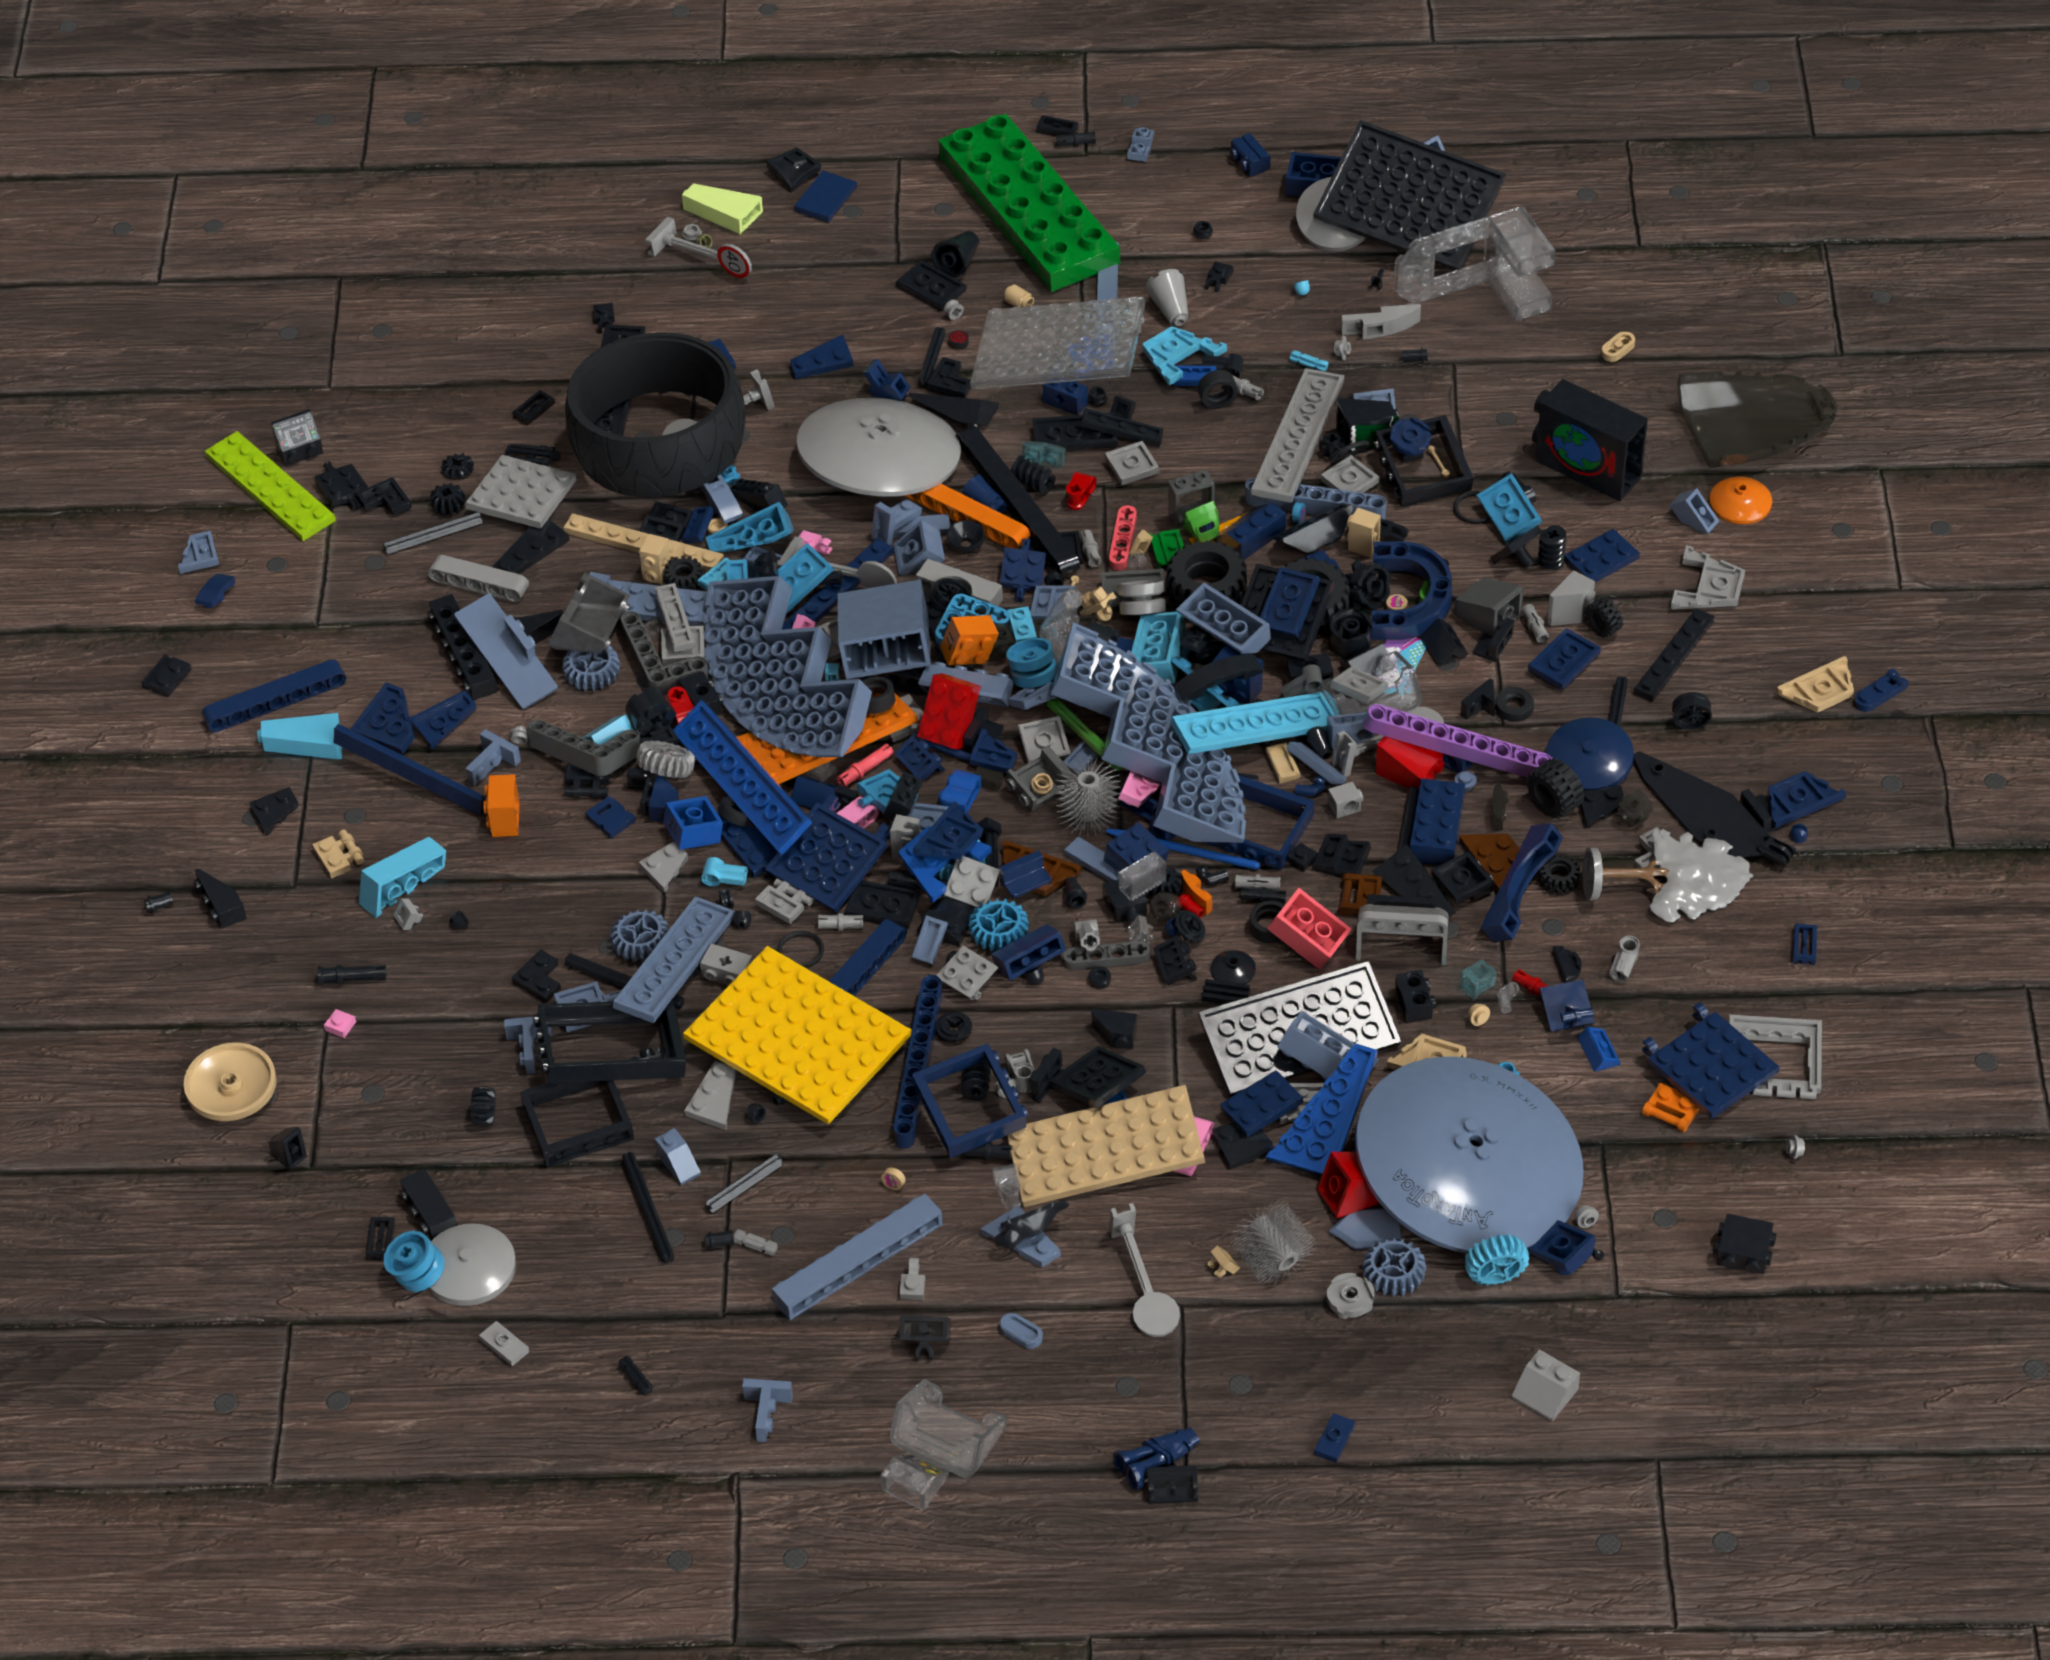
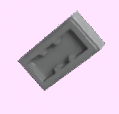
(504, 1343)

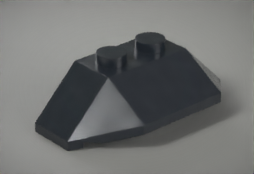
(1317, 530)

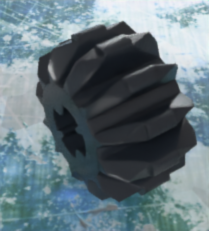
(447, 499)
(1172, 884)
(483, 1105)

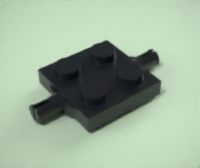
(340, 485)

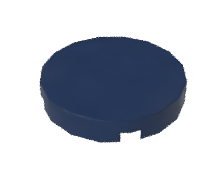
(1410, 436)

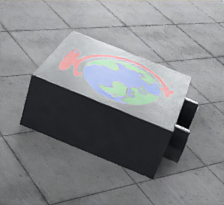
(1590, 439)

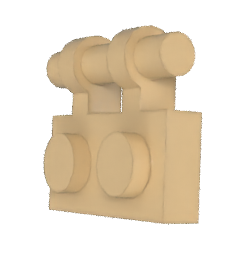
(332, 857)

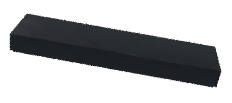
(1122, 427)

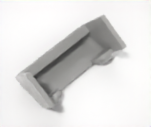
(1402, 921)

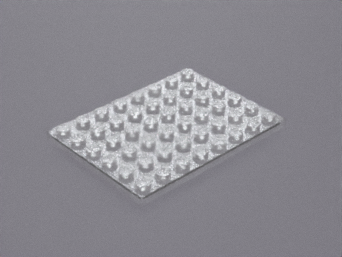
(1058, 343)

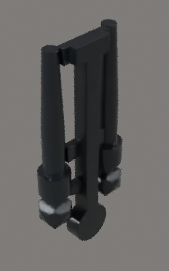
(532, 450)

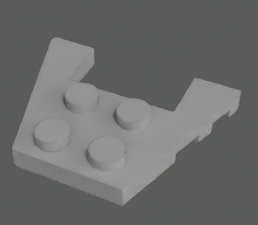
(1718, 585)

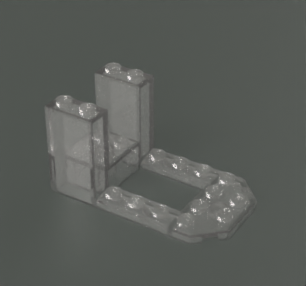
(1512, 256)

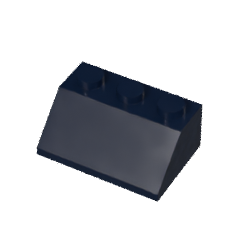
(1253, 529)

